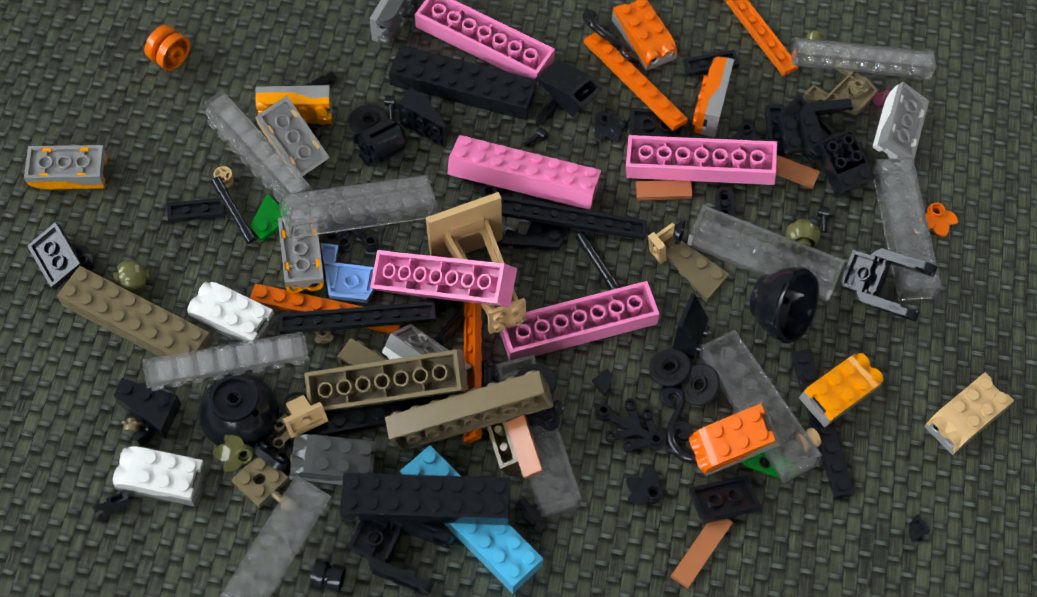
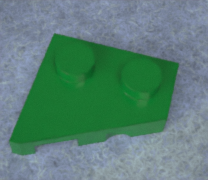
(266, 219)

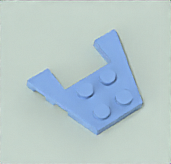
(346, 280)

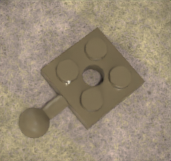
(260, 493)

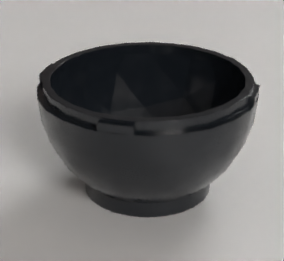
(785, 302)
(222, 417)

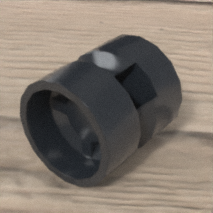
(328, 576)

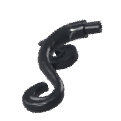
(607, 34)
(673, 426)

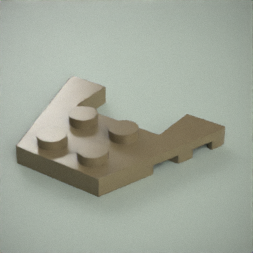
(842, 91)

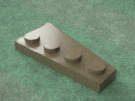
(697, 269)

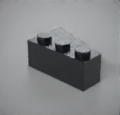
(152, 407)

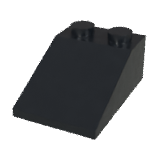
(691, 328)

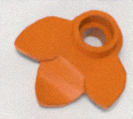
(941, 221)

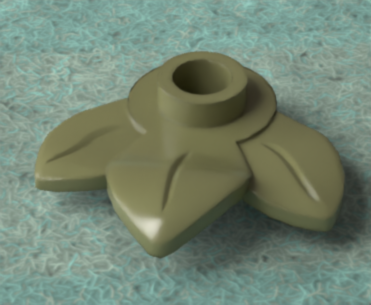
(231, 454)

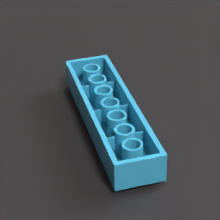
(494, 545)

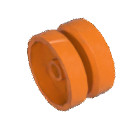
(167, 47)

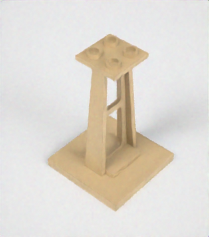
(468, 229)

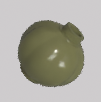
(804, 232)
(131, 276)

